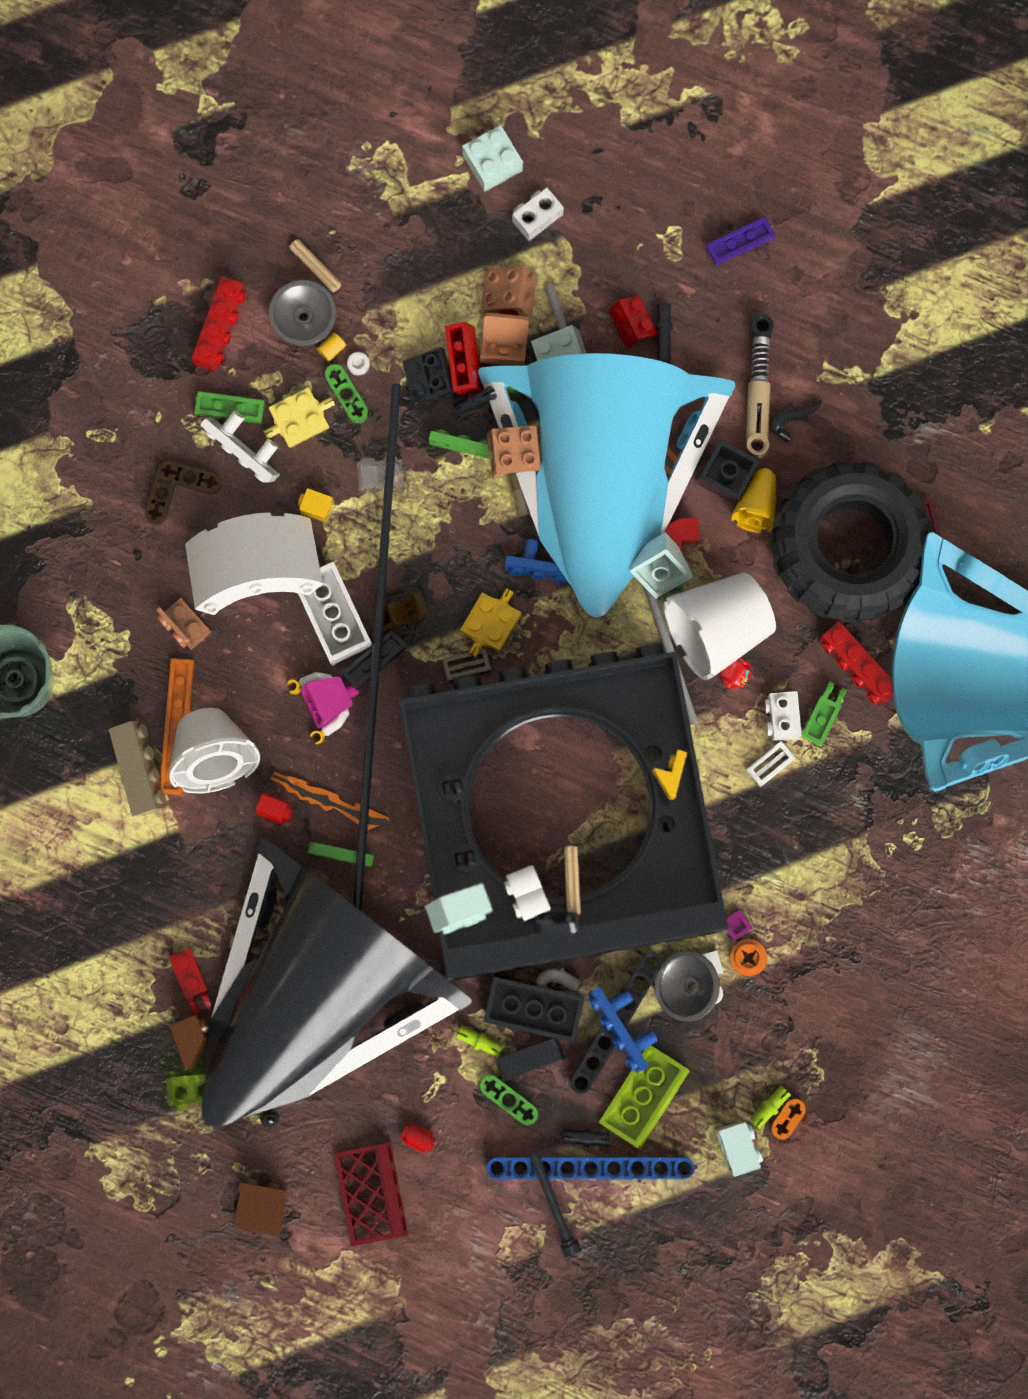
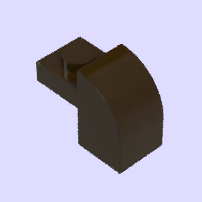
(404, 612)

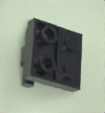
(428, 376)

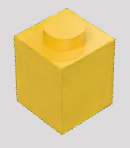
(315, 505)

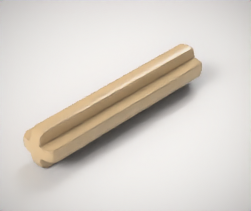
(315, 265)
(572, 879)

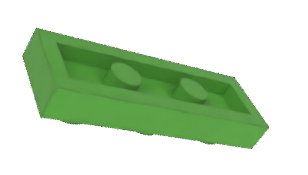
(223, 405)
(461, 443)

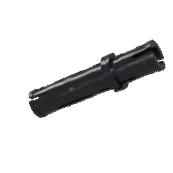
(664, 329)

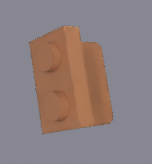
(509, 289)
(504, 339)

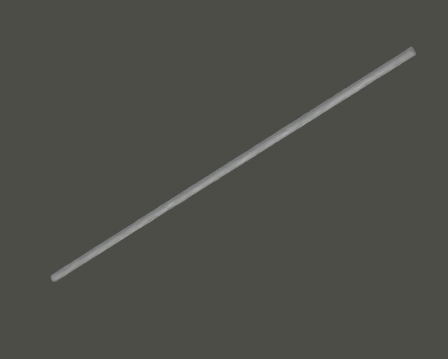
(654, 604)

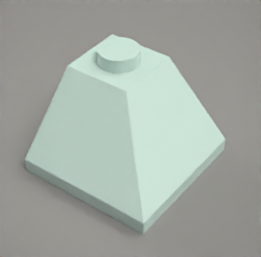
(661, 566)

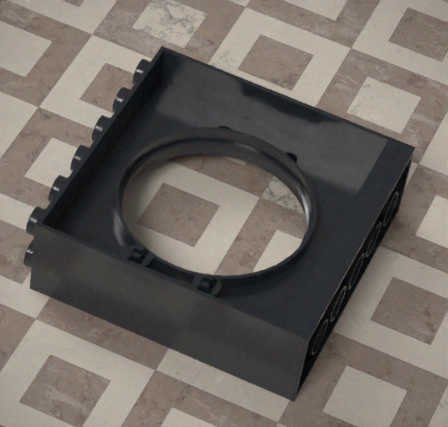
(667, 888)

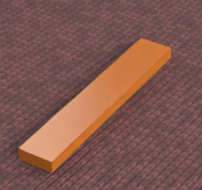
(177, 707)

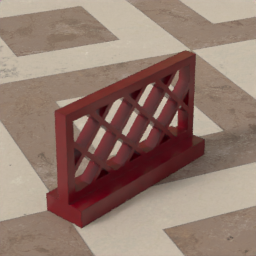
(390, 1188)

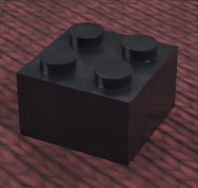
(728, 472)

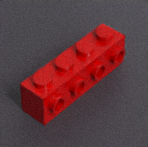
(218, 324)
(858, 663)

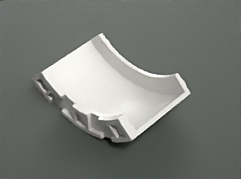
(252, 558)

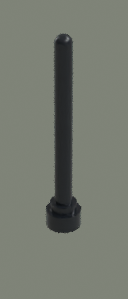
(570, 1245)

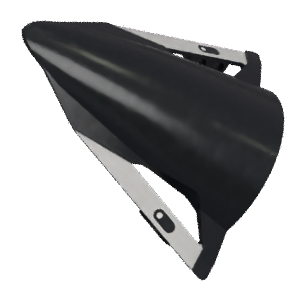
(295, 1009)

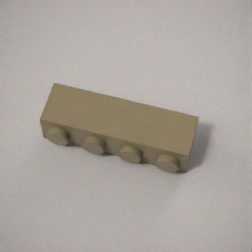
(137, 768)

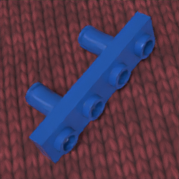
(530, 566)
(622, 1039)

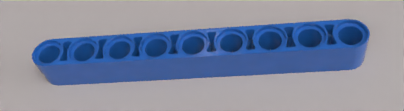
(601, 1172)

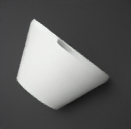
(210, 752)

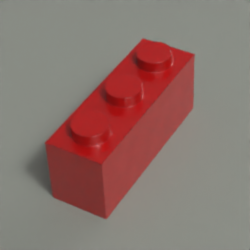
(463, 358)

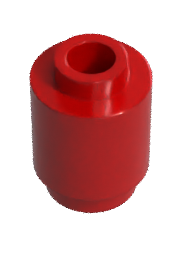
(418, 1137)

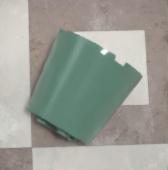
(26, 658)

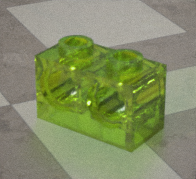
(191, 1084)

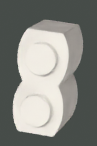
(527, 892)

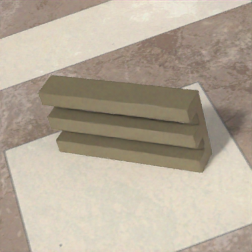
(487, 668)

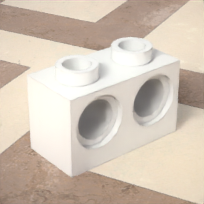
(541, 217)

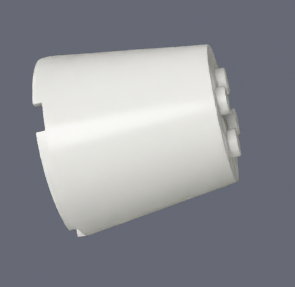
(719, 622)

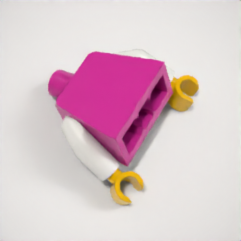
(326, 700)

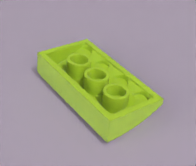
(644, 1097)

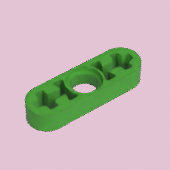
(333, 383)
(337, 853)
(526, 1105)

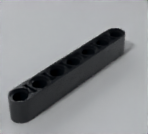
(626, 1015)

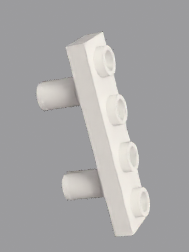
(231, 444)

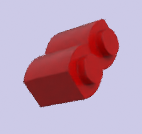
(274, 809)

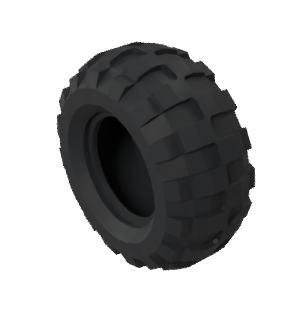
(818, 583)

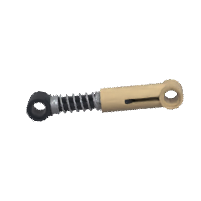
(759, 388)

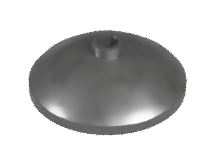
(301, 299)
(675, 983)

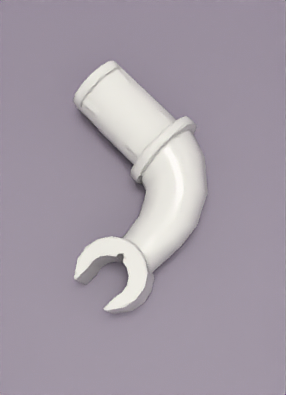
(558, 976)

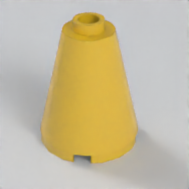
(758, 503)

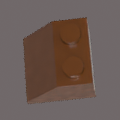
(190, 1039)

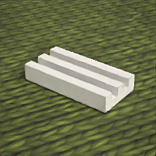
(755, 776)

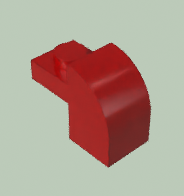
(684, 531)

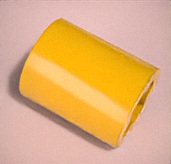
(331, 346)

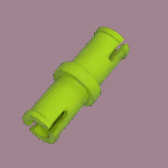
(479, 1041)
(769, 1107)

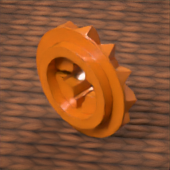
(759, 957)

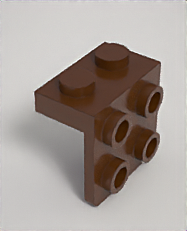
(260, 1207)

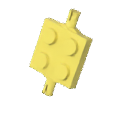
(298, 417)

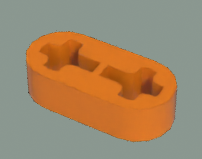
(792, 1122)

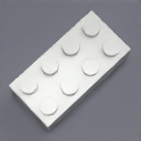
(335, 617)

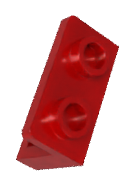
(632, 321)

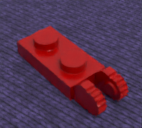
(190, 978)

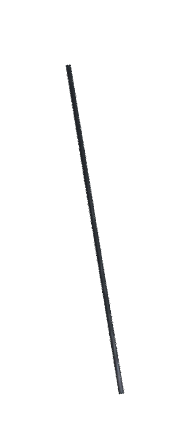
(376, 647)

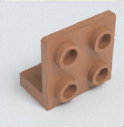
(513, 450)
(186, 624)

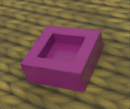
(737, 925)

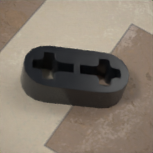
(558, 923)

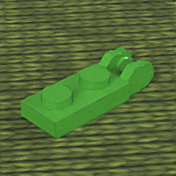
(823, 716)

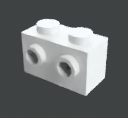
(783, 715)

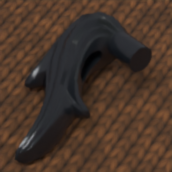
(788, 414)

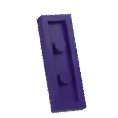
(740, 241)

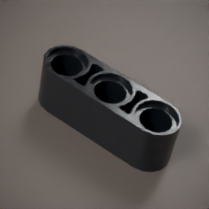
(530, 1059)

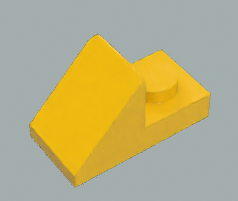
(670, 780)

